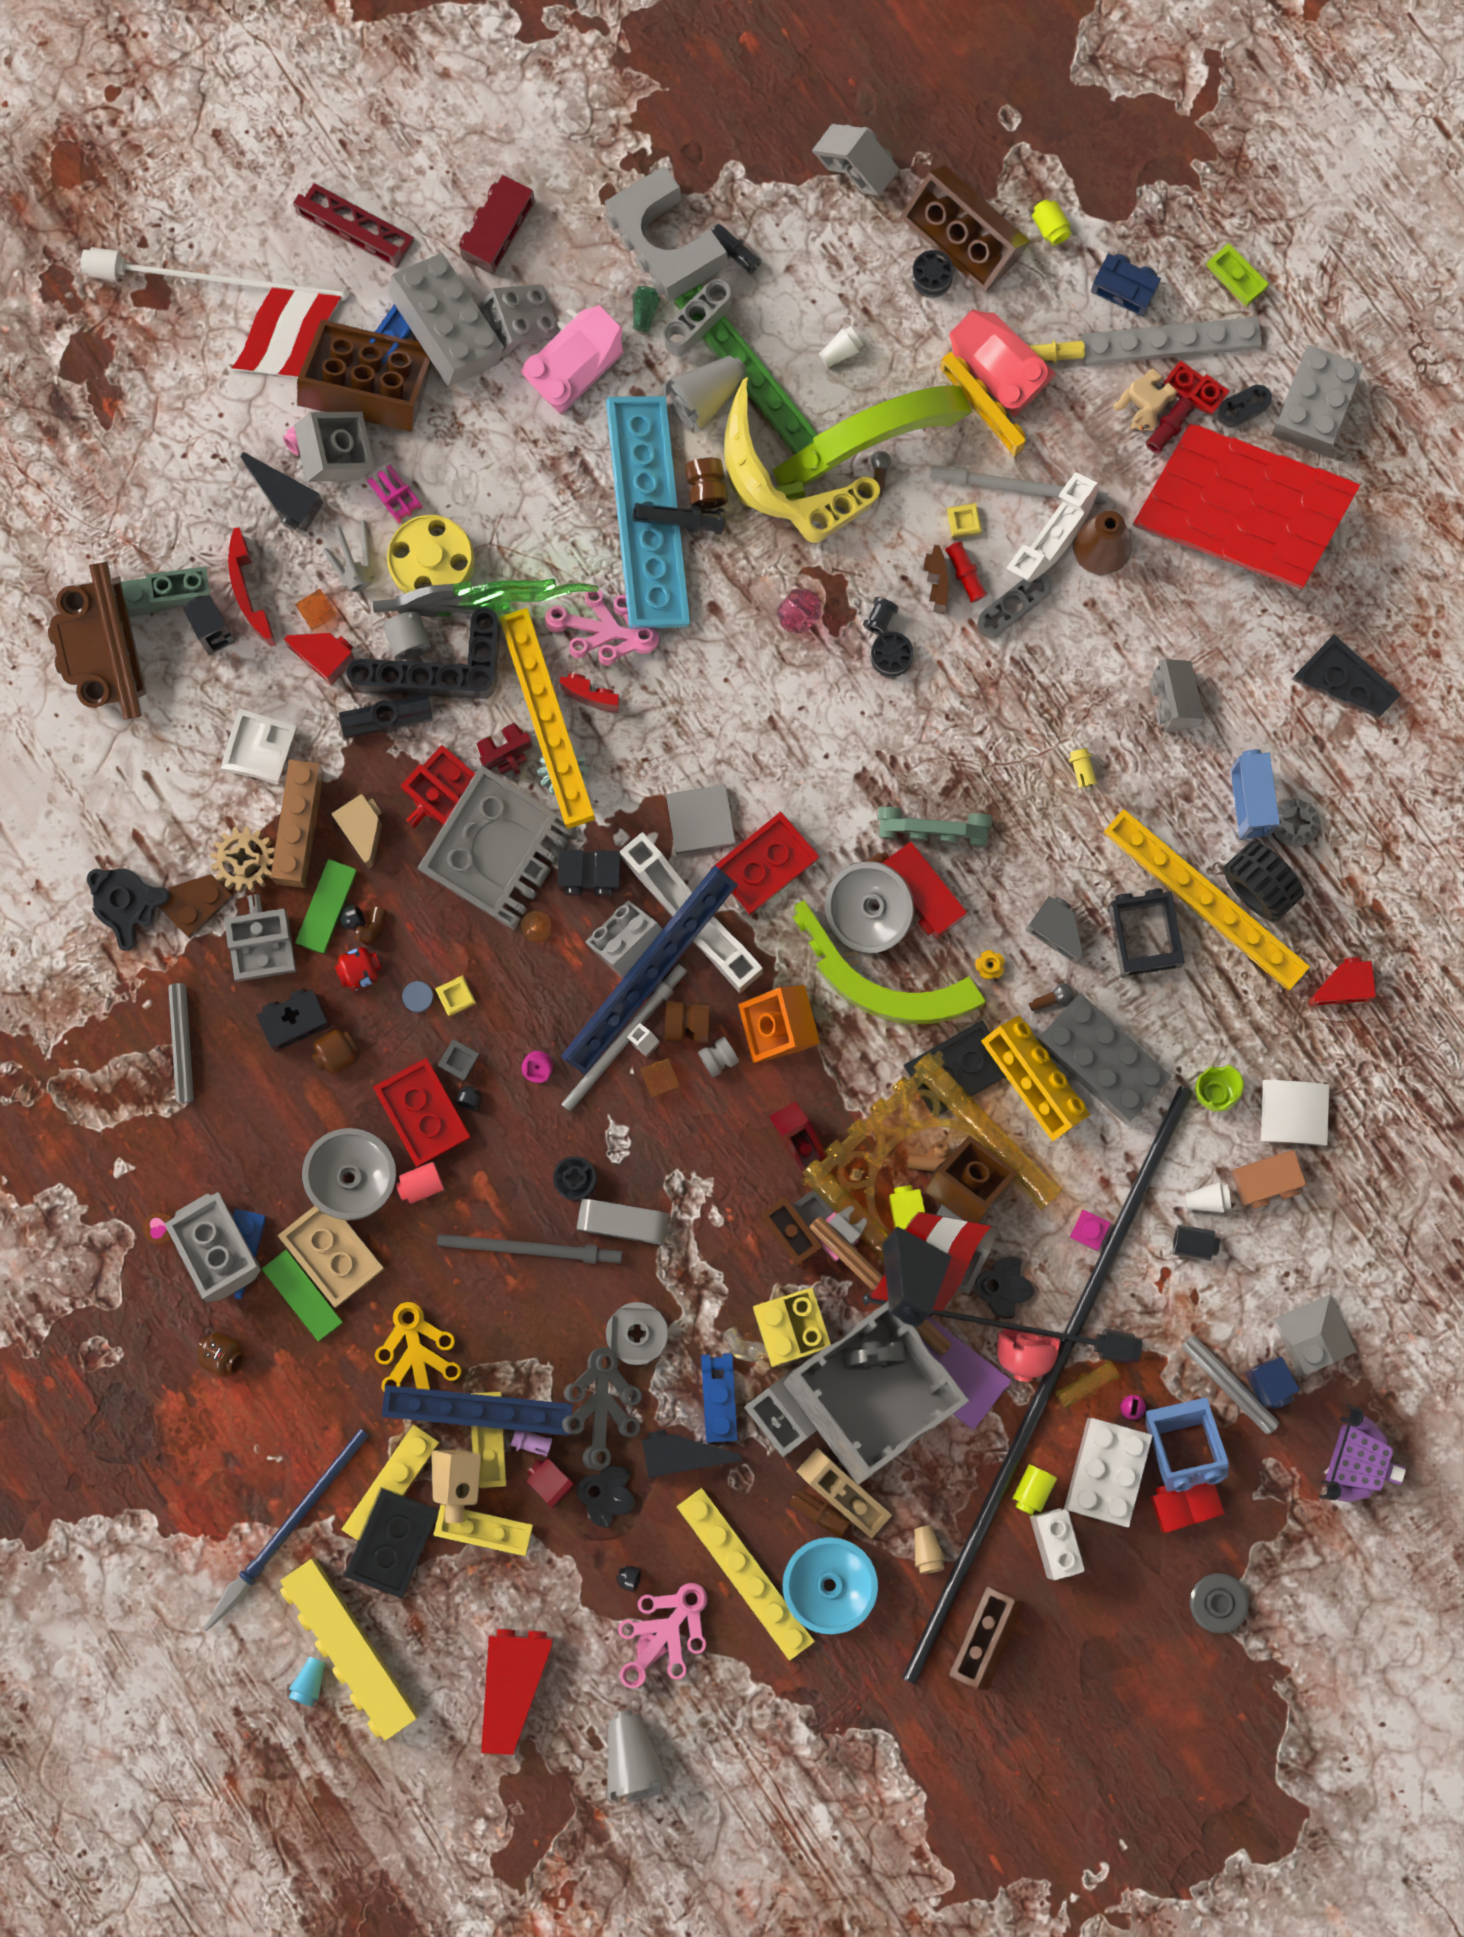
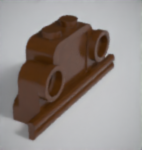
(97, 643)

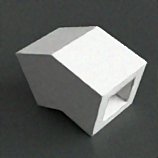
(643, 1040)

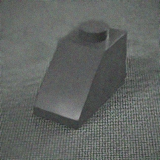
(1057, 928)

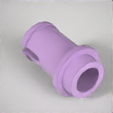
(531, 1442)

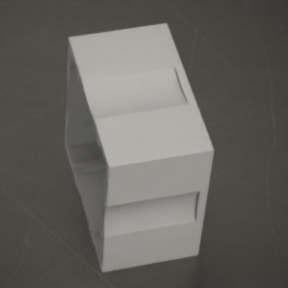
(875, 1411)

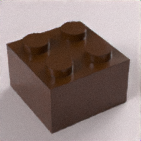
(971, 1181)

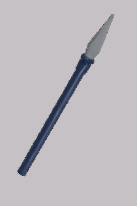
(238, 1589)

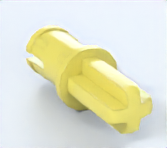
(1059, 351)

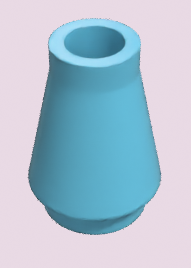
(308, 1682)

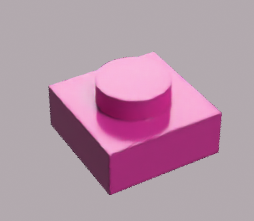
(1089, 1230)

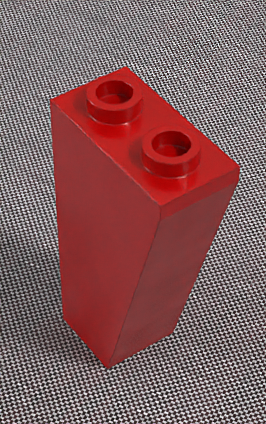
(511, 1684)

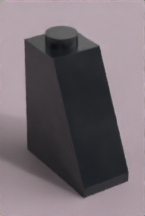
(912, 1275)

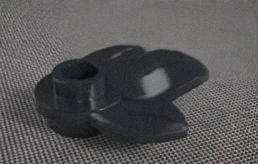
(1009, 1287)
(611, 1495)

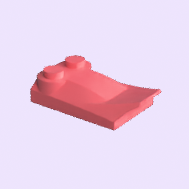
(1000, 360)

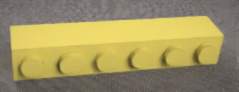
(349, 1649)

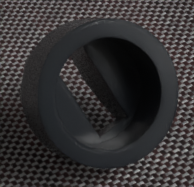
(352, 917)
(469, 1098)
(629, 1578)

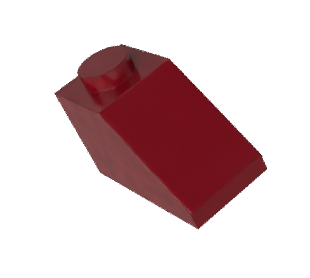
(797, 1136)
(550, 1481)

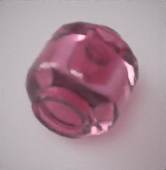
(799, 611)

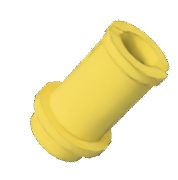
(1083, 767)

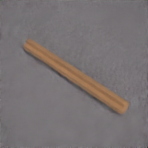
(871, 1277)

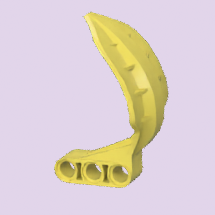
(754, 487)

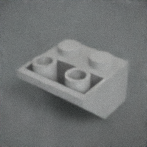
(1176, 695)
(624, 938)
(780, 1417)

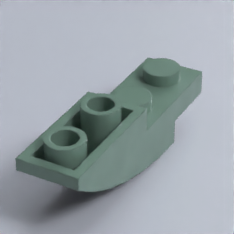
(165, 590)

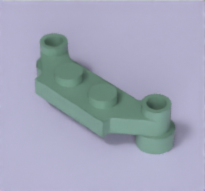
(919, 829)

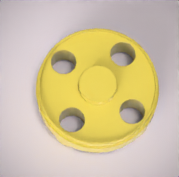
(430, 556)

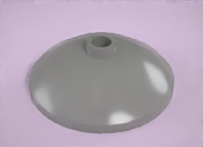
(851, 911)
(350, 1153)

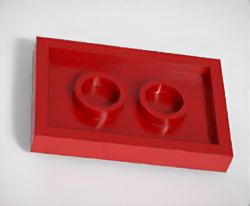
(767, 862)
(421, 1112)

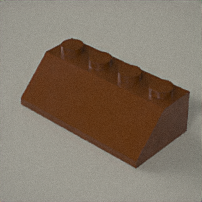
(964, 228)

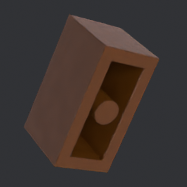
(791, 1231)

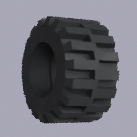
(1263, 881)

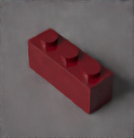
(496, 224)

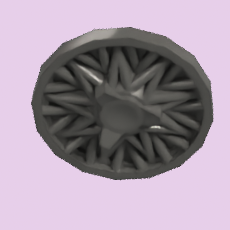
(1219, 1603)

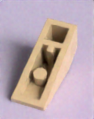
(844, 1493)

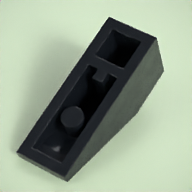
(289, 498)
(675, 1454)

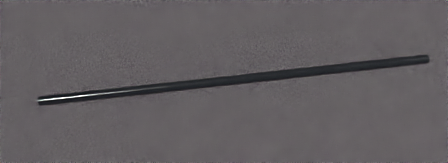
(1046, 1387)

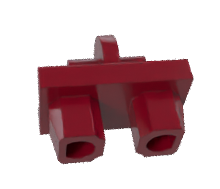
(516, 744)

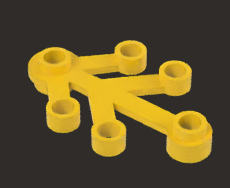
(415, 1353)

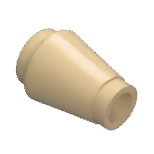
(928, 1551)

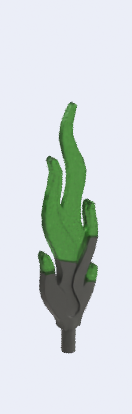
(465, 599)

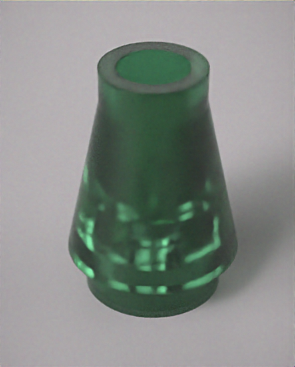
(644, 303)

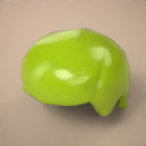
(1219, 1088)

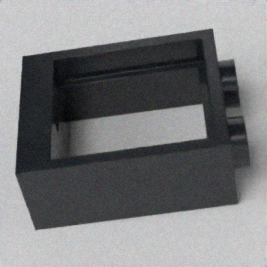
(1153, 963)

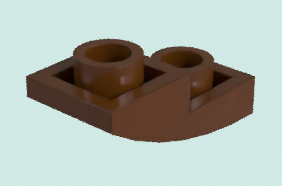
(937, 573)

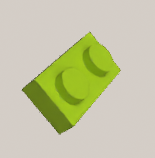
(1237, 275)

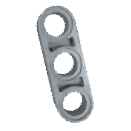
(700, 304)
(622, 1221)

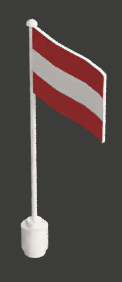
(280, 328)

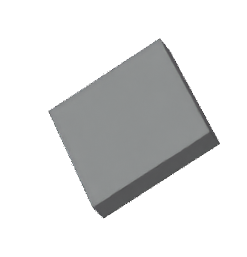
(700, 819)

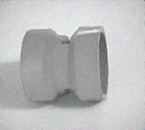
(716, 1058)

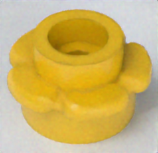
(982, 965)

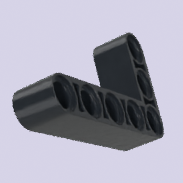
(437, 672)

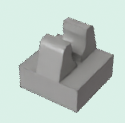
(847, 1231)

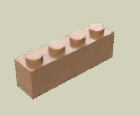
(297, 823)

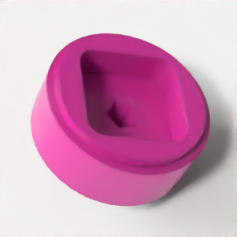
(537, 1067)

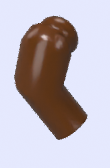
(374, 928)

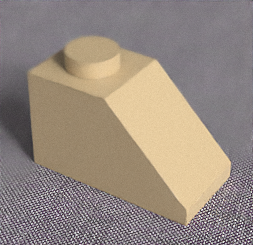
(361, 826)

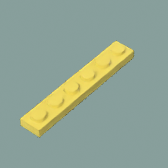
(745, 1573)

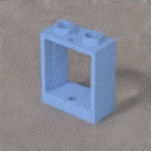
(1254, 795)
(1180, 1417)

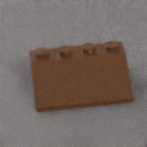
(348, 375)

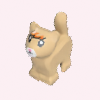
(1148, 399)

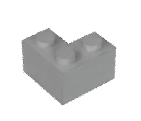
(858, 155)

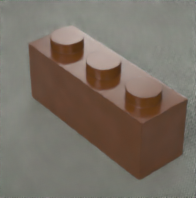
(987, 1639)

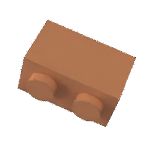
(1268, 1179)

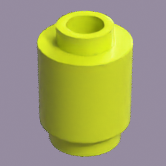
(1051, 222)

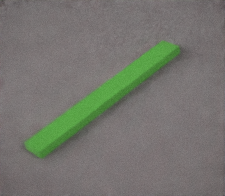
(761, 385)

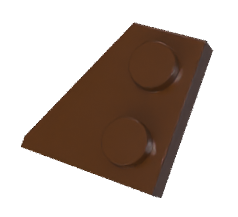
(195, 903)

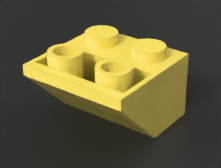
(791, 1327)

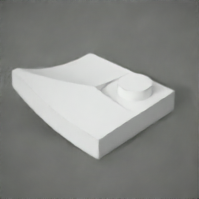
(258, 746)

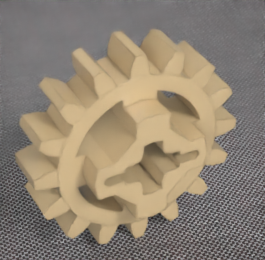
(245, 846)

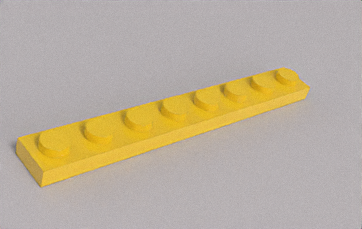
(547, 718)
(1206, 900)

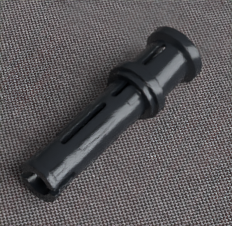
(692, 518)

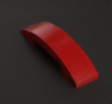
(237, 557)

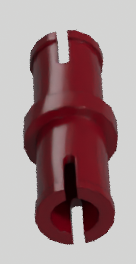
(1170, 425)

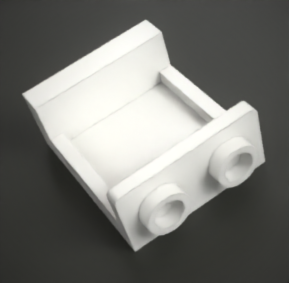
(1057, 1544)

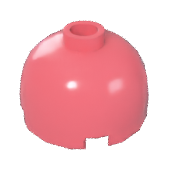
(1026, 1353)

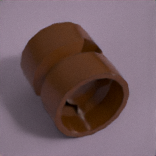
(706, 484)
(687, 1022)

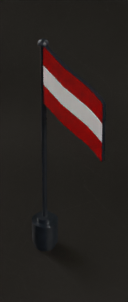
(960, 1241)

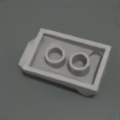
(212, 1247)

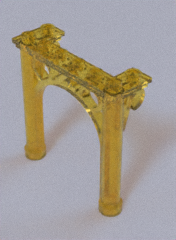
(973, 1123)

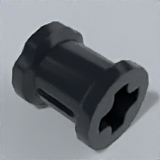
(880, 616)

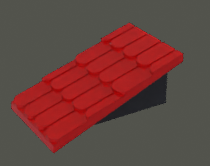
(1246, 505)

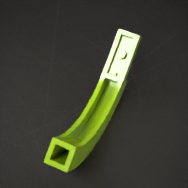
(872, 426)
(880, 1001)

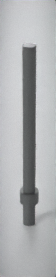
(589, 1254)

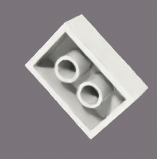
(1108, 1472)

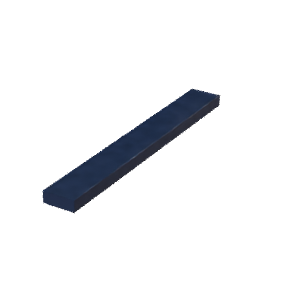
(649, 970)

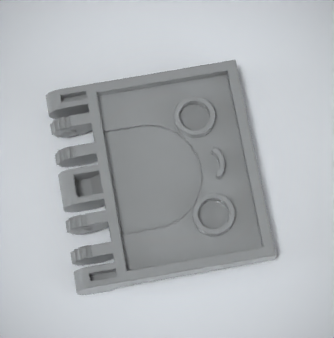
(492, 844)

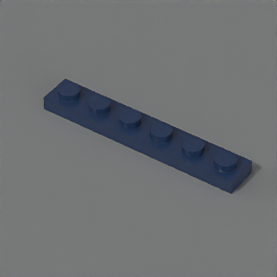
(475, 1410)

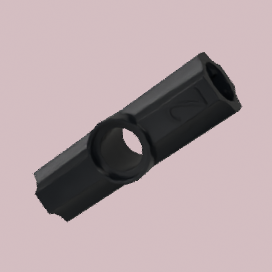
(366, 719)

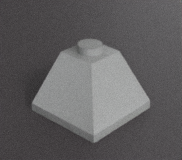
(1314, 1335)

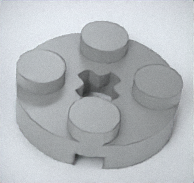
(624, 1321)

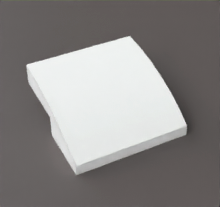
(1295, 1112)

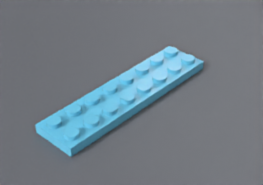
(646, 476)

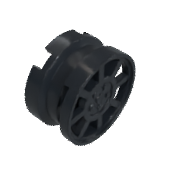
(932, 274)
(891, 654)
(575, 1178)

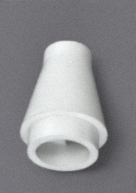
(841, 347)
(1210, 1198)

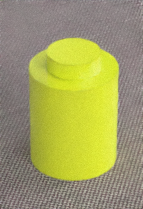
(1034, 1490)

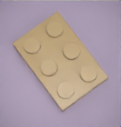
(331, 1254)

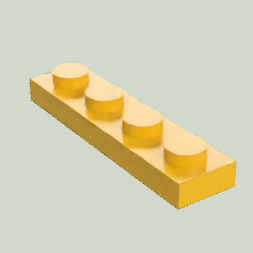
(991, 412)

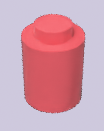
(420, 1183)

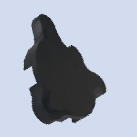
(123, 901)

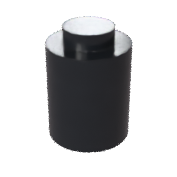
(1195, 1243)

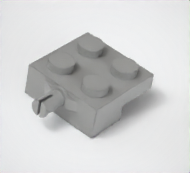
(260, 942)

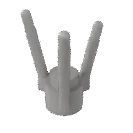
(355, 576)

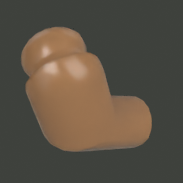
(932, 1159)

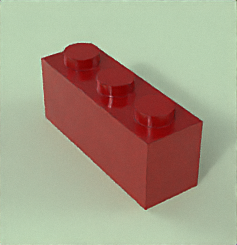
(932, 899)

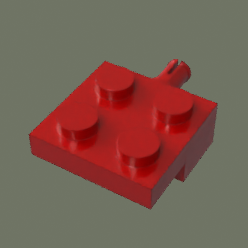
(436, 786)

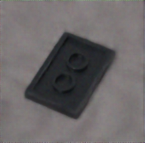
(965, 1061)
(391, 1542)

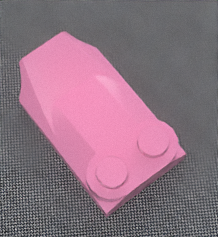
(575, 358)

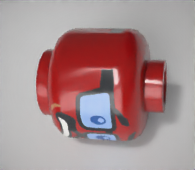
(358, 968)

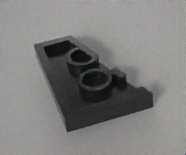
(1348, 678)

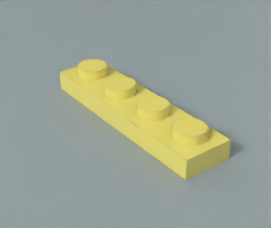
(396, 1475)

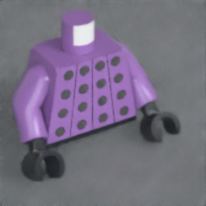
(1360, 1460)

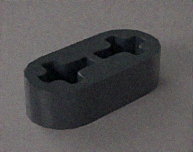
(1241, 400)

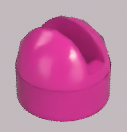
(1126, 1406)

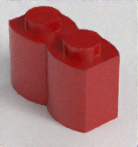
(1186, 1507)

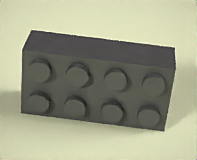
(1103, 1059)

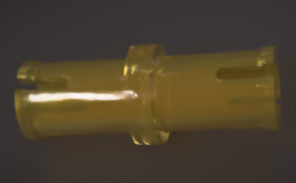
(1087, 1384)

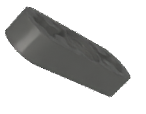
(992, 611)

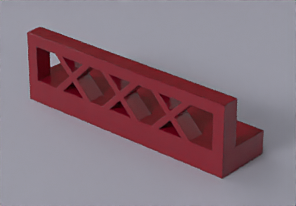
(351, 230)

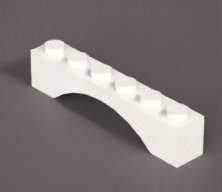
(671, 892)

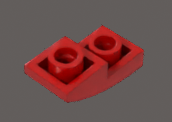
(1202, 391)
(580, 689)

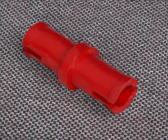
(966, 572)

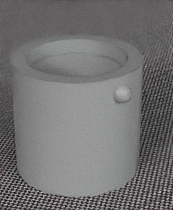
(406, 636)

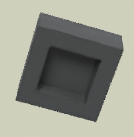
(458, 1060)
(812, 1207)

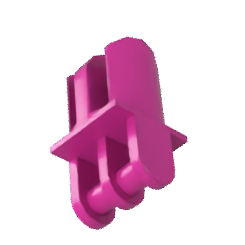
(396, 496)

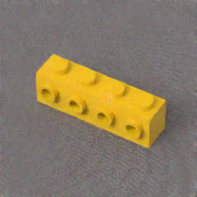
(1035, 1077)

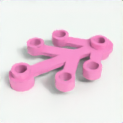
(605, 630)
(667, 1631)

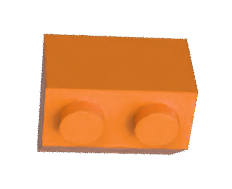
(779, 1023)

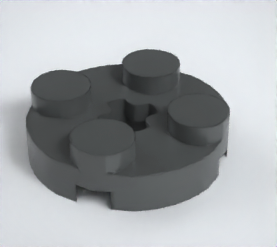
(873, 1355)

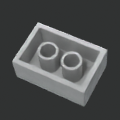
(1317, 400)

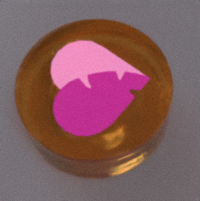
(155, 1228)

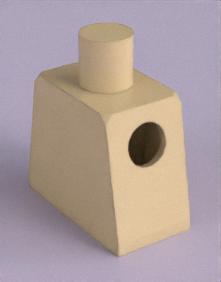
(455, 1481)

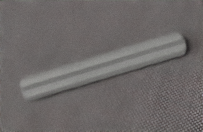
(181, 1043)
(1230, 1385)

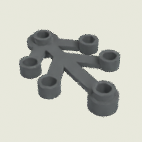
(601, 1403)

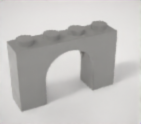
(671, 270)

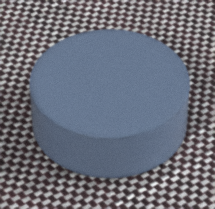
(418, 997)

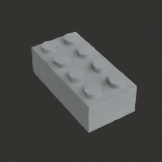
(445, 319)

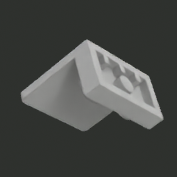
(519, 315)

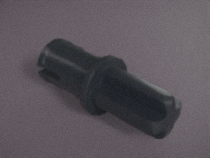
(736, 249)

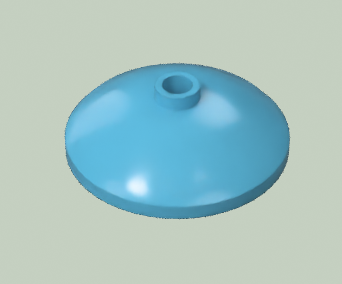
(836, 1609)

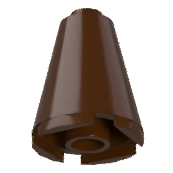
(1103, 543)

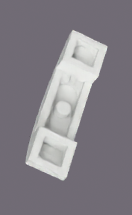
(1060, 530)

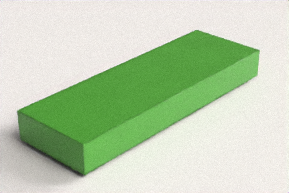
(326, 907)
(302, 1295)

